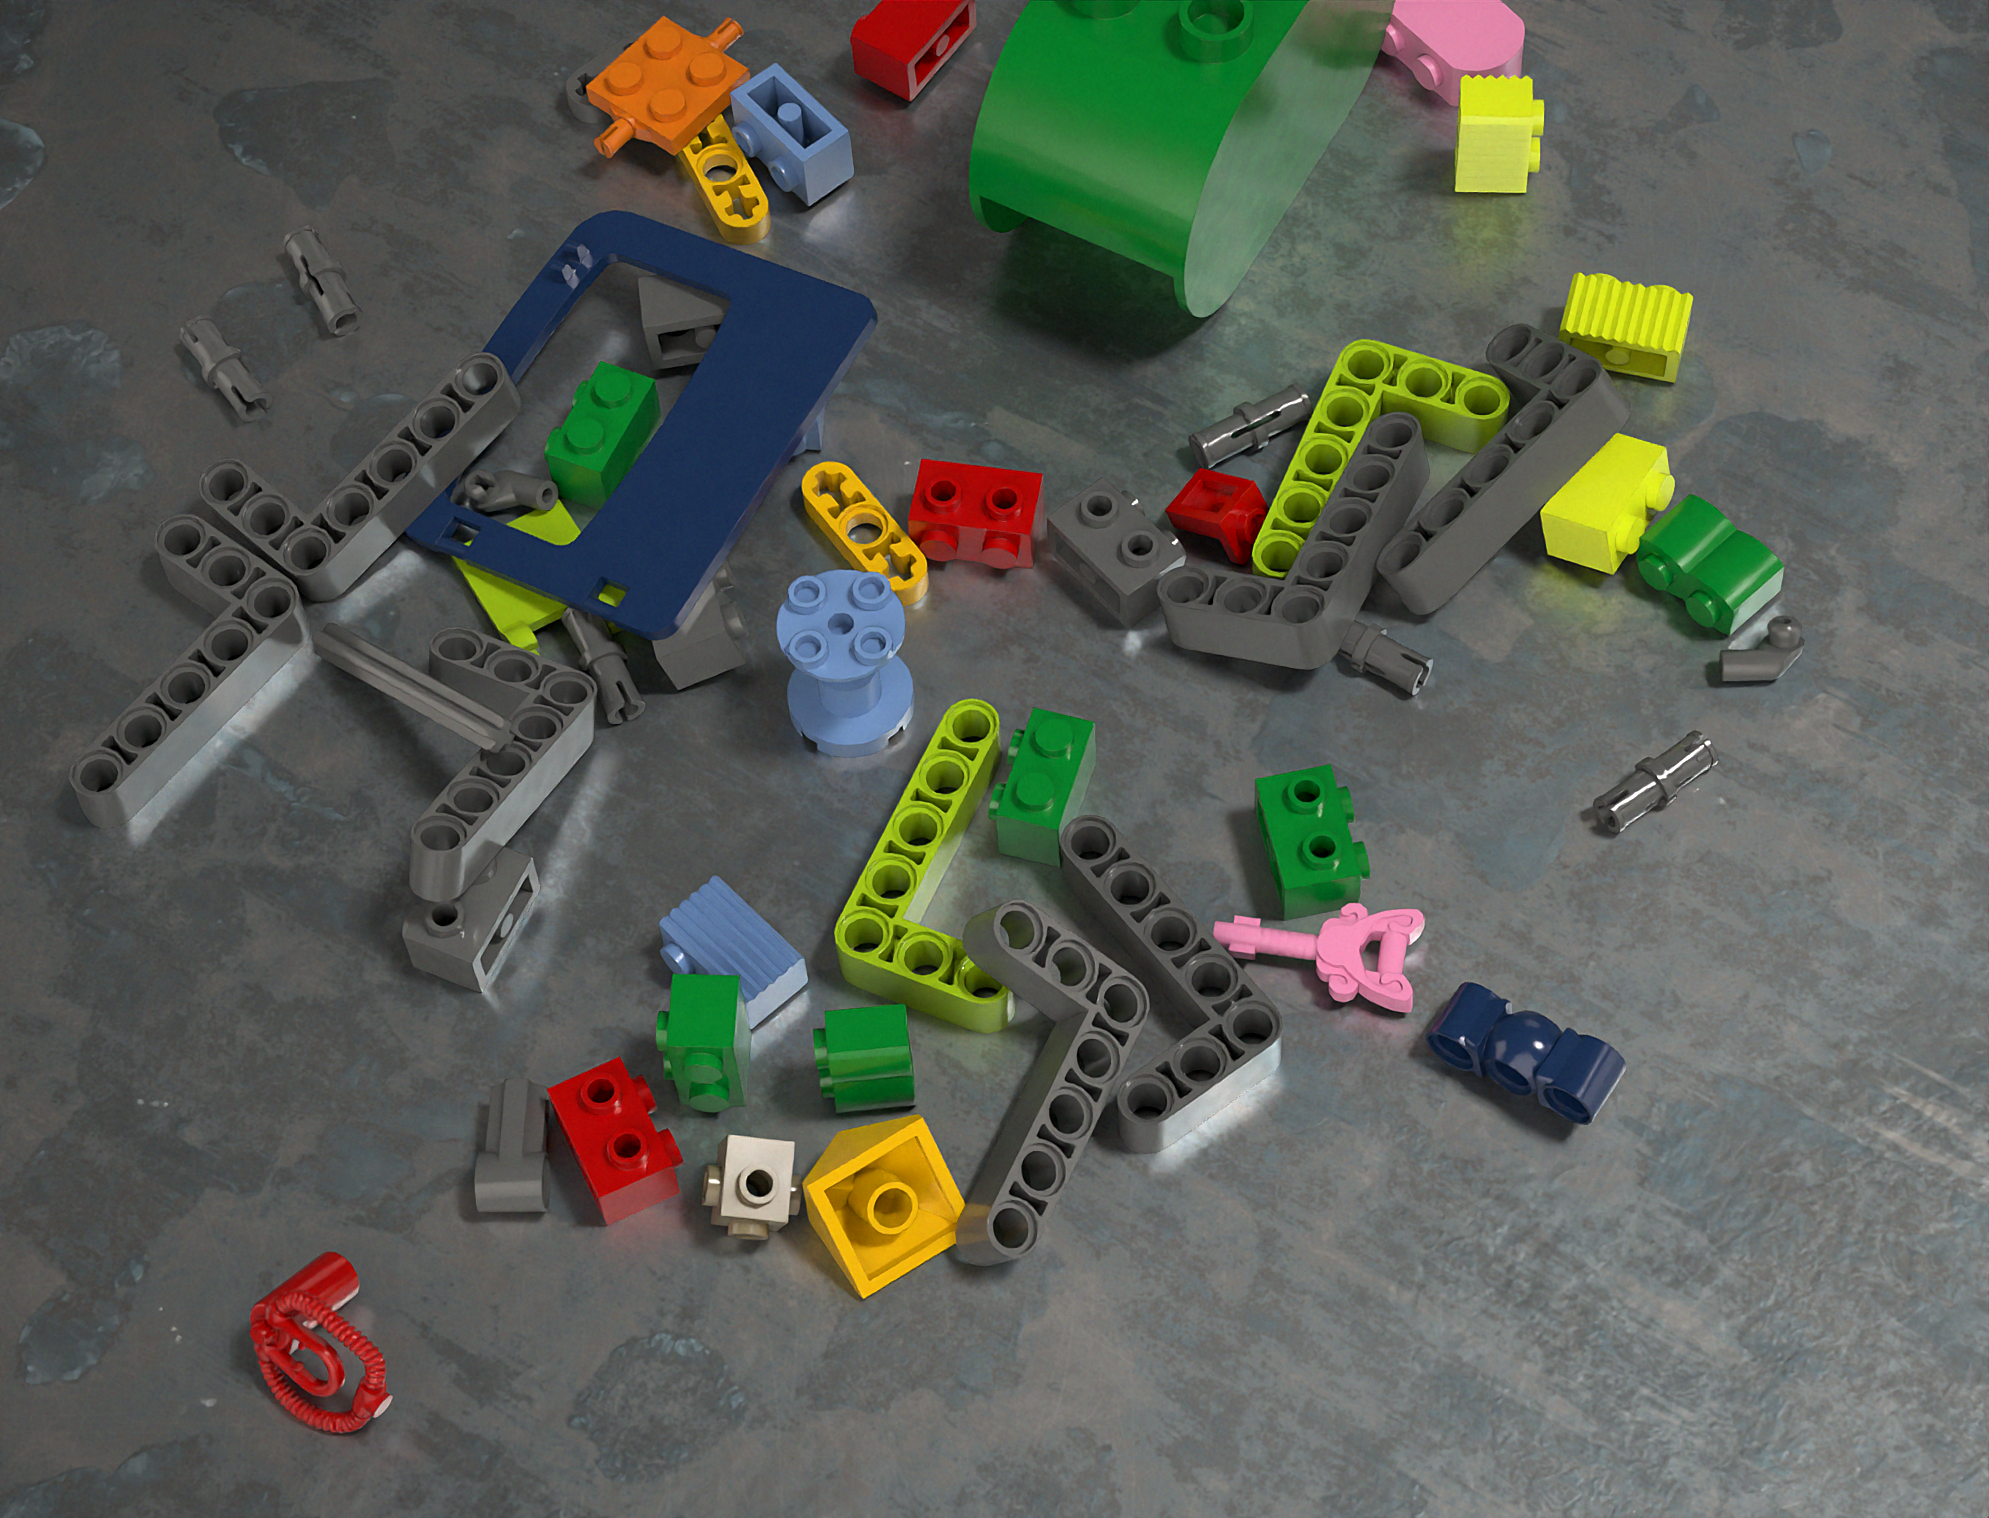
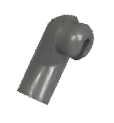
(508, 490)
(1769, 658)

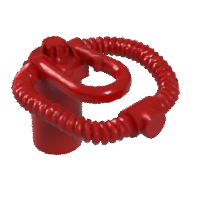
(285, 1323)

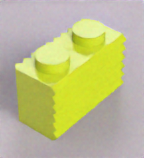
(1496, 134)
(1627, 325)

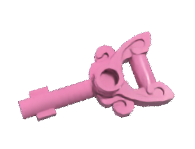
(1339, 951)

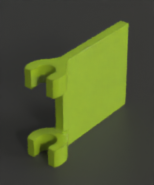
(517, 610)

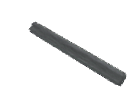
(413, 688)

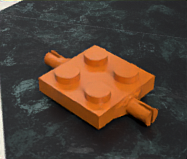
(667, 86)

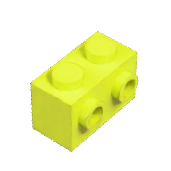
(1608, 504)

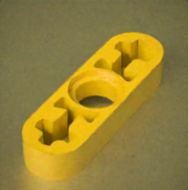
(720, 195)
(859, 509)

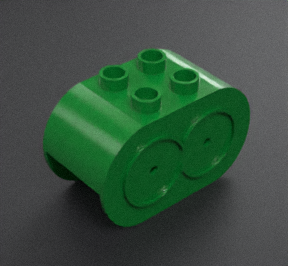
(1168, 125)

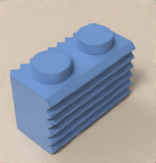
(725, 936)

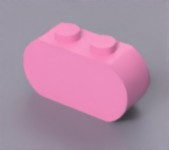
(1455, 39)

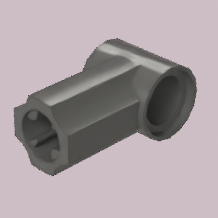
(515, 1165)

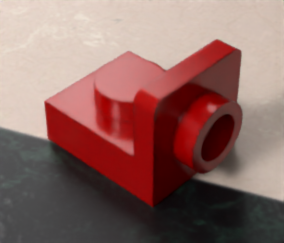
(1221, 509)

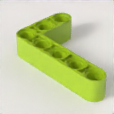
(1392, 386)
(918, 872)

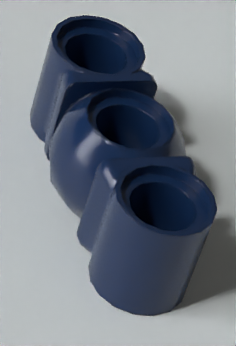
(1526, 1053)

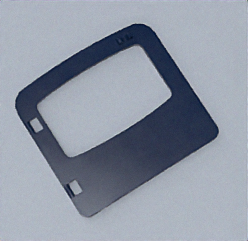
(715, 451)

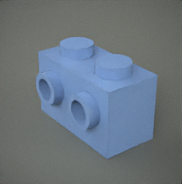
(791, 134)

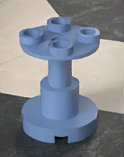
(847, 677)

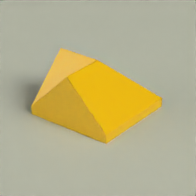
(883, 1201)

